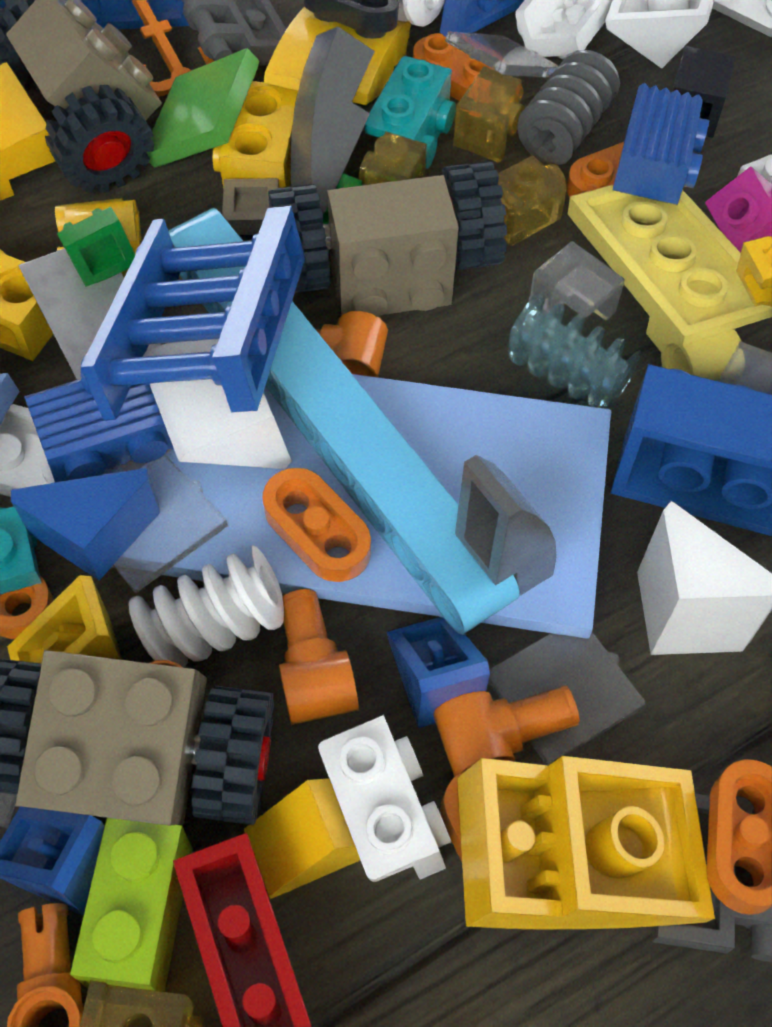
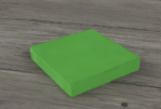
(202, 108)

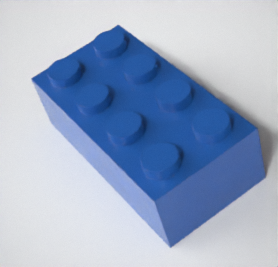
(699, 448)

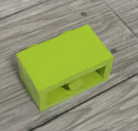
(132, 906)

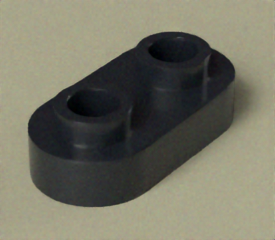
(367, 17)

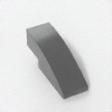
(324, 116)
(503, 527)

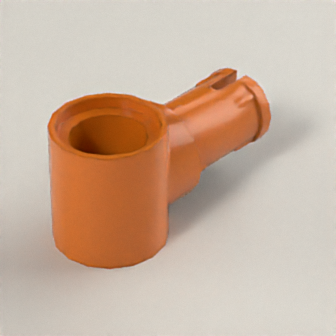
(357, 341)
(315, 674)
(489, 729)
(46, 969)

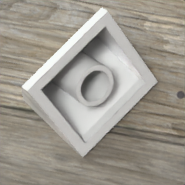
(658, 26)
(206, 429)
(699, 589)

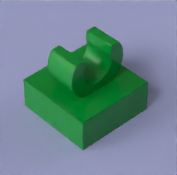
(97, 246)

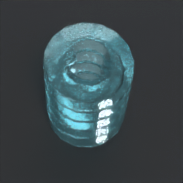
(569, 355)

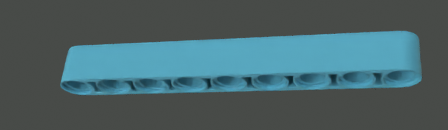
(366, 455)

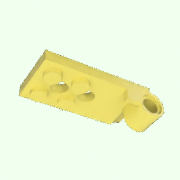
(689, 291)

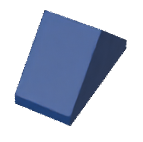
(89, 517)
(436, 666)
(52, 854)

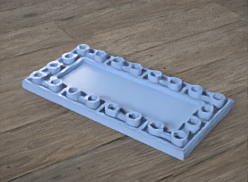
(544, 447)

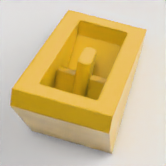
(70, 624)
(302, 838)

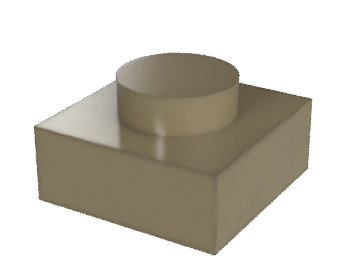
(246, 203)

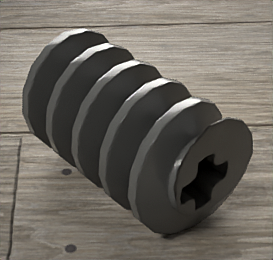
(568, 106)

